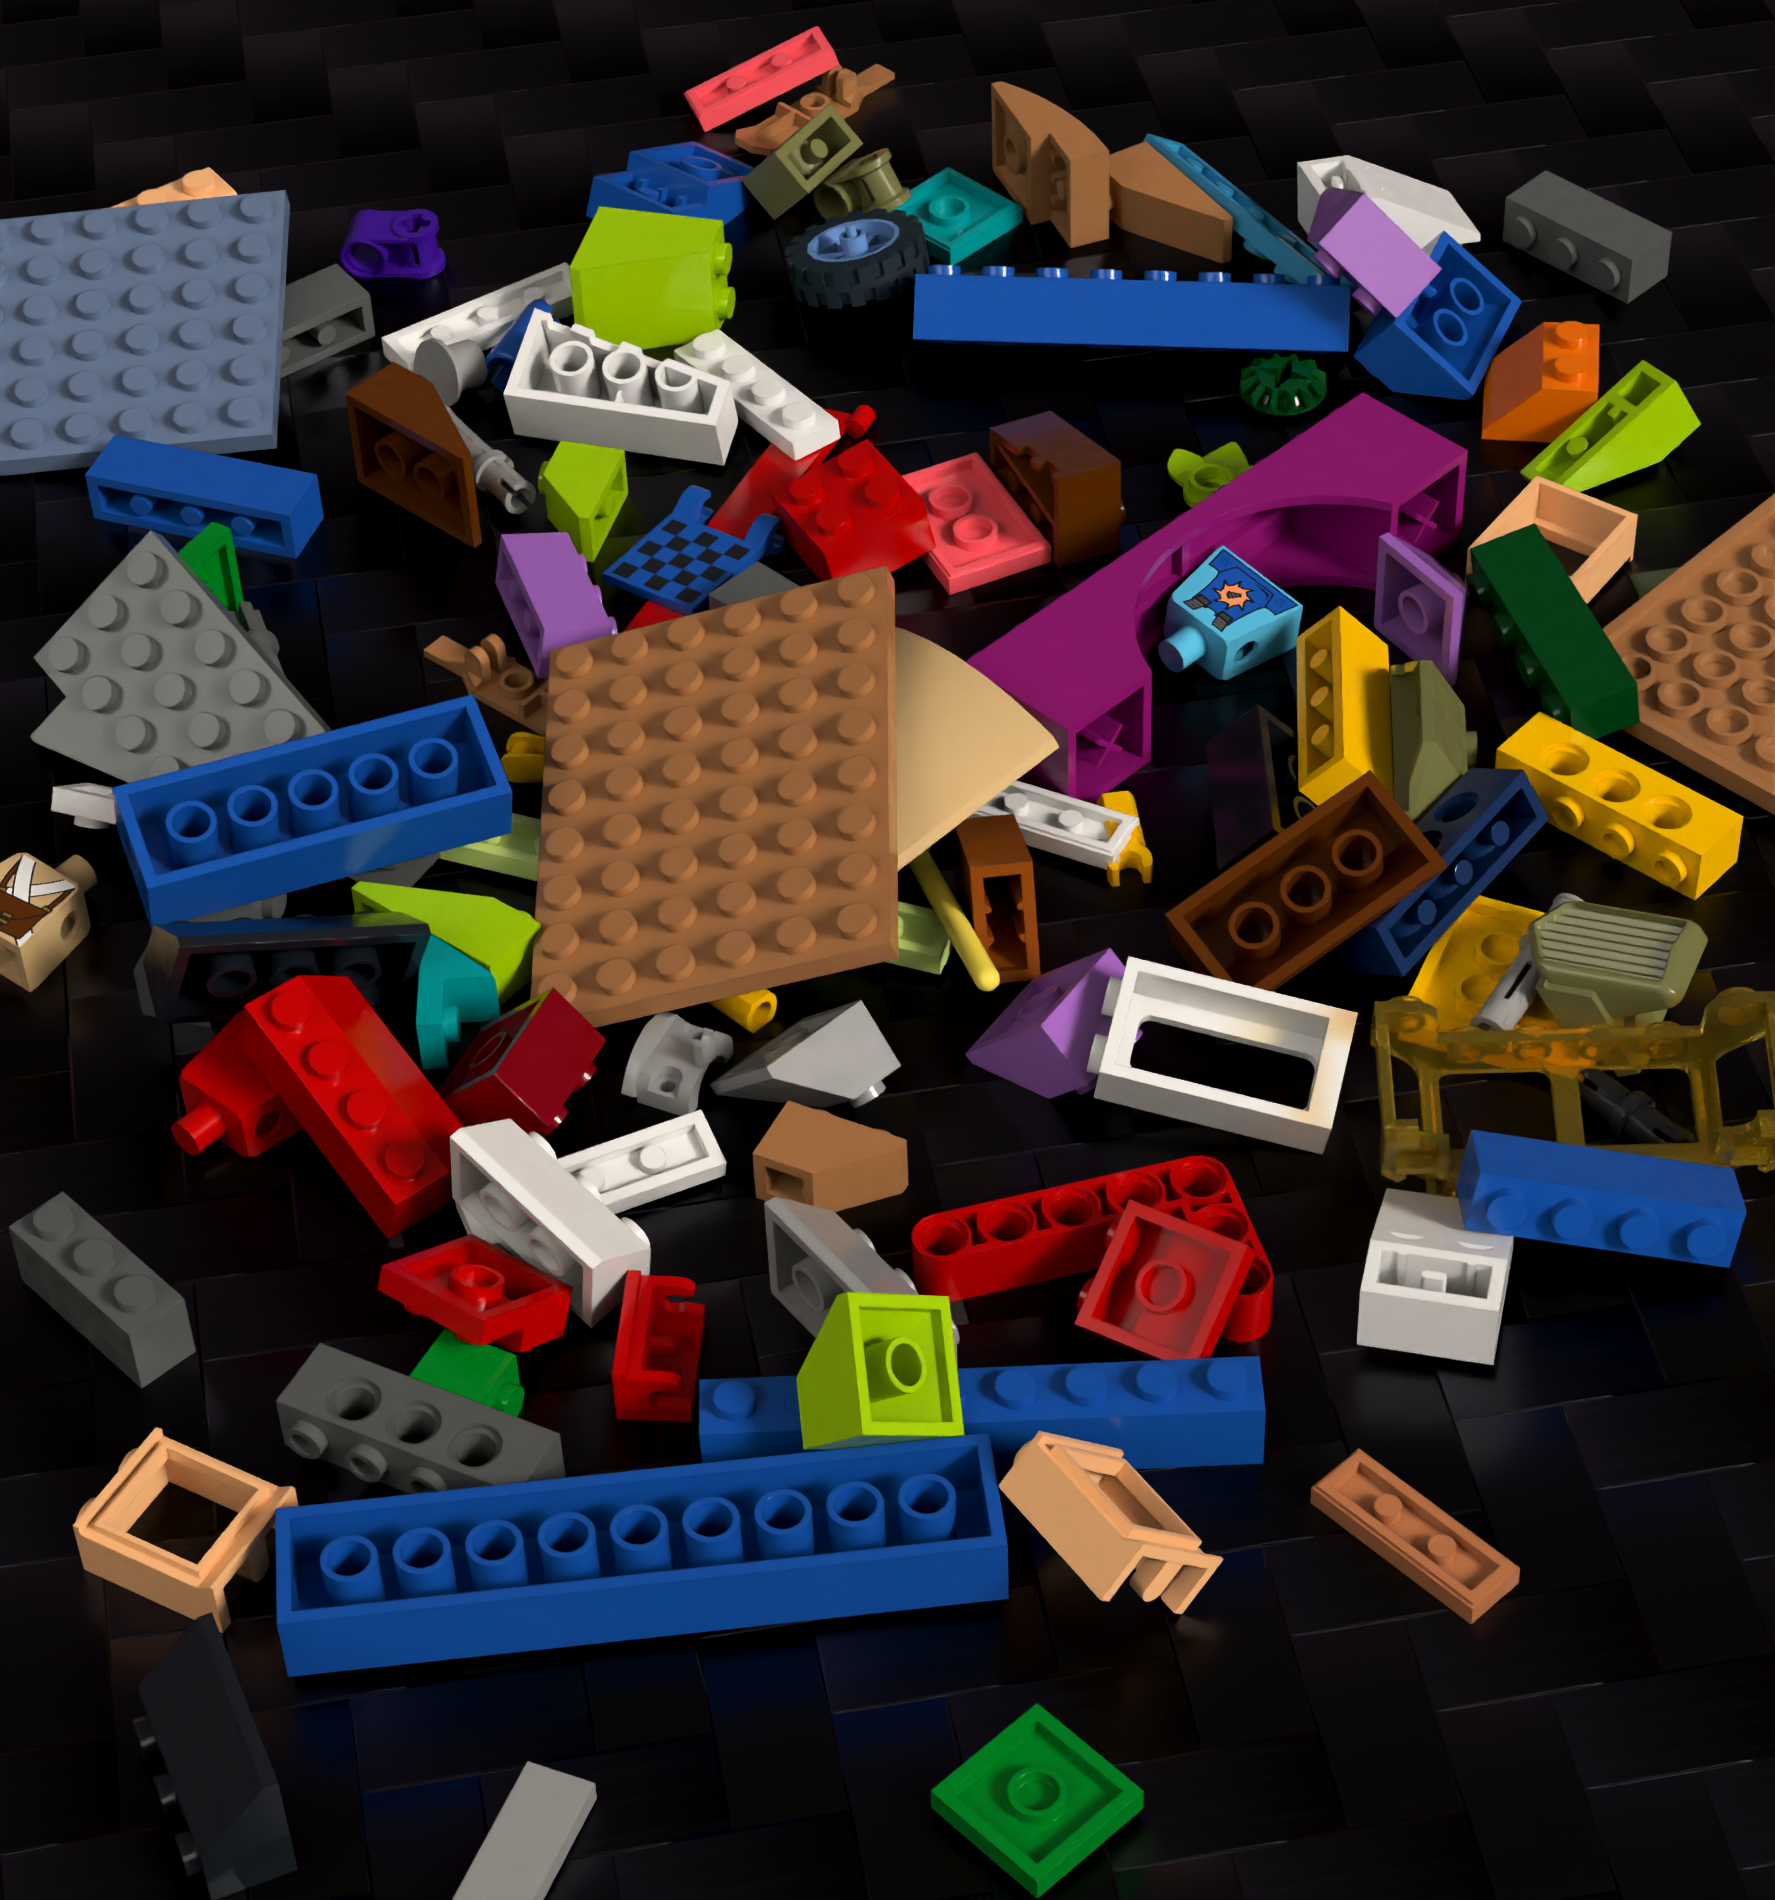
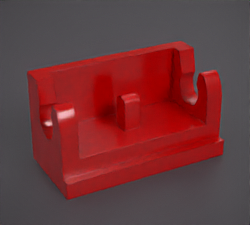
(657, 1349)

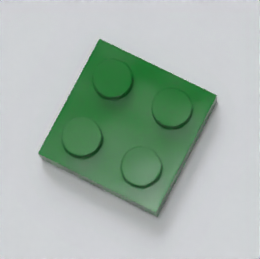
(1037, 1800)

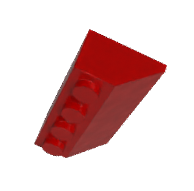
(355, 1095)

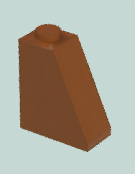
(999, 893)

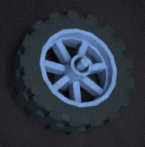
(857, 258)

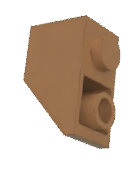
(828, 1160)

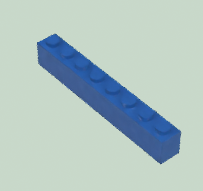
(1132, 313)
(1149, 1409)

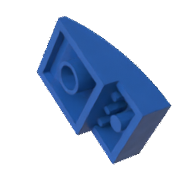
(676, 181)

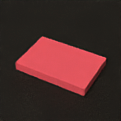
(975, 525)

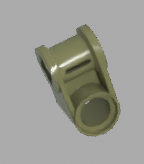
(861, 185)

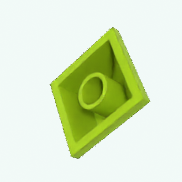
(881, 1373)

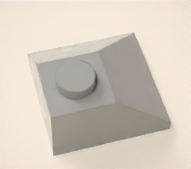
(816, 1062)

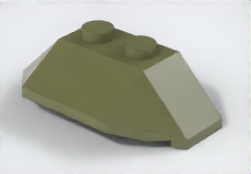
(1427, 737)

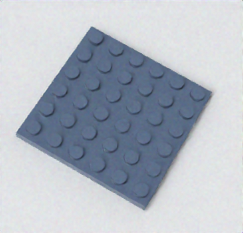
(142, 329)

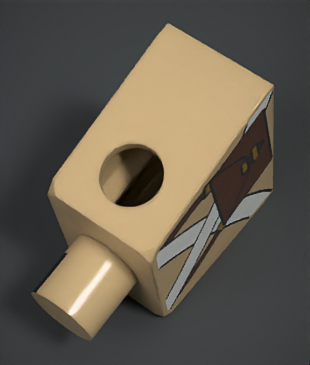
(41, 915)

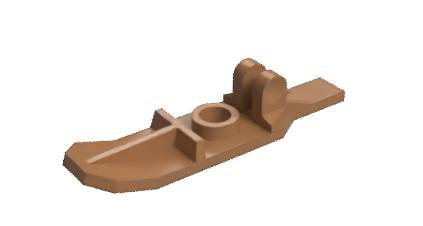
(838, 87)
(495, 679)

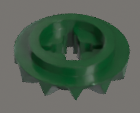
(1301, 391)

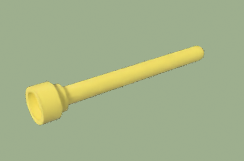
(954, 922)

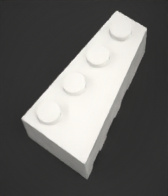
(615, 396)

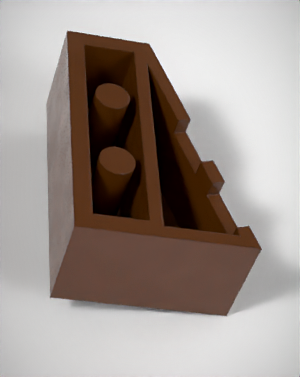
(1061, 484)

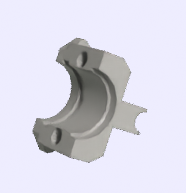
(671, 1063)

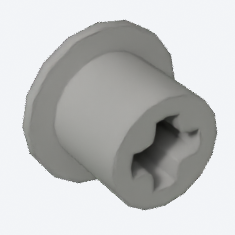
(451, 367)

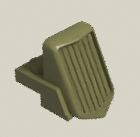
(1612, 964)

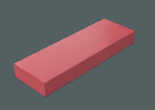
(761, 78)

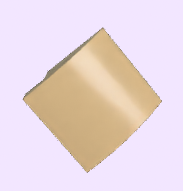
(954, 742)

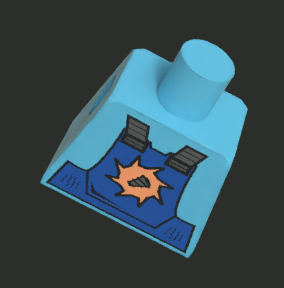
(1227, 619)

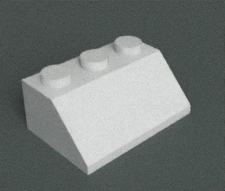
(546, 1214)

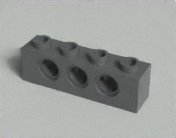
(408, 1430)

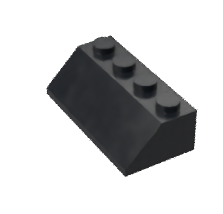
(222, 965)

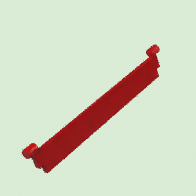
(754, 496)

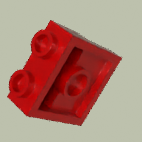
(1163, 1286)
(480, 1294)

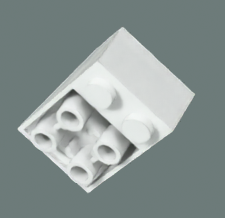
(1410, 203)
(1432, 1281)

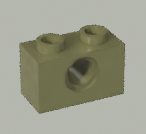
(802, 161)

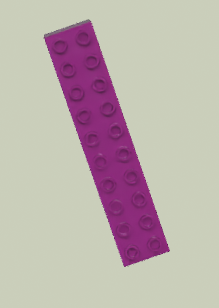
(1293, 517)

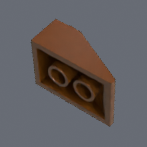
(413, 451)

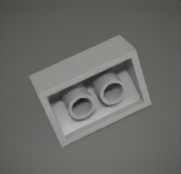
(820, 1256)

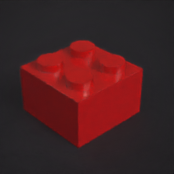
(853, 515)

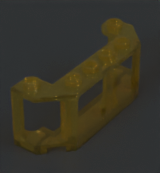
(1411, 1033)

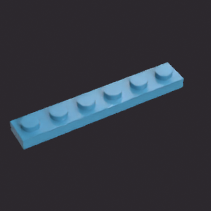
(1262, 232)

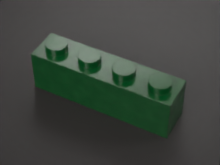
(1552, 634)

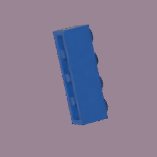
(188, 489)
(1600, 1198)

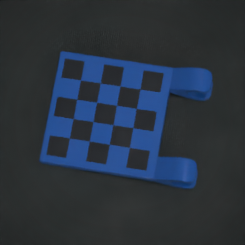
(687, 559)

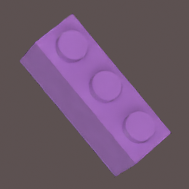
(549, 595)

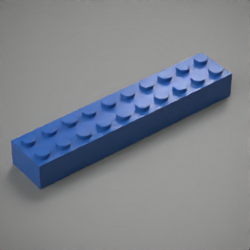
(639, 1554)

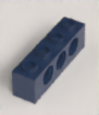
(1477, 834)

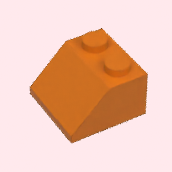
(1541, 383)

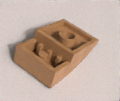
(1050, 164)

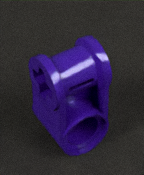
(391, 244)

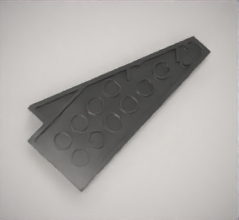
(171, 682)

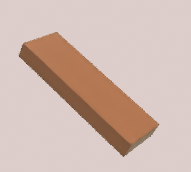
(1415, 1536)

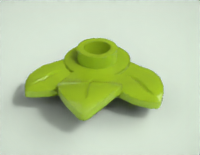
(1204, 475)

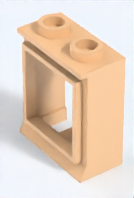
(1575, 523)
(1107, 1520)
(156, 1573)

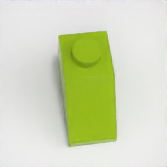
(584, 492)

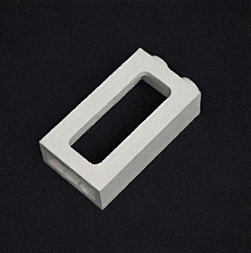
(1231, 1013)

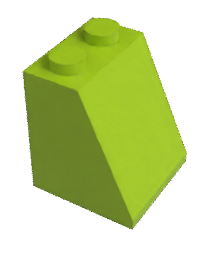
(651, 278)

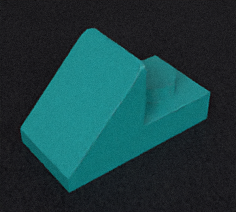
(450, 993)

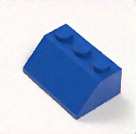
(1445, 333)

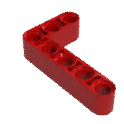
(1065, 1232)

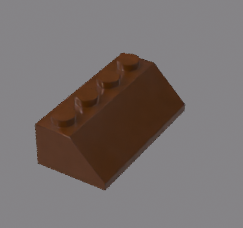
(1305, 889)

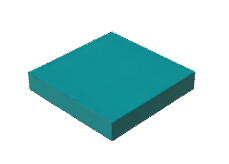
(959, 215)

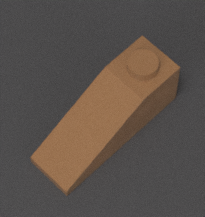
(1165, 205)

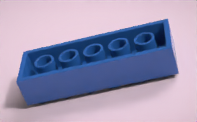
(312, 810)

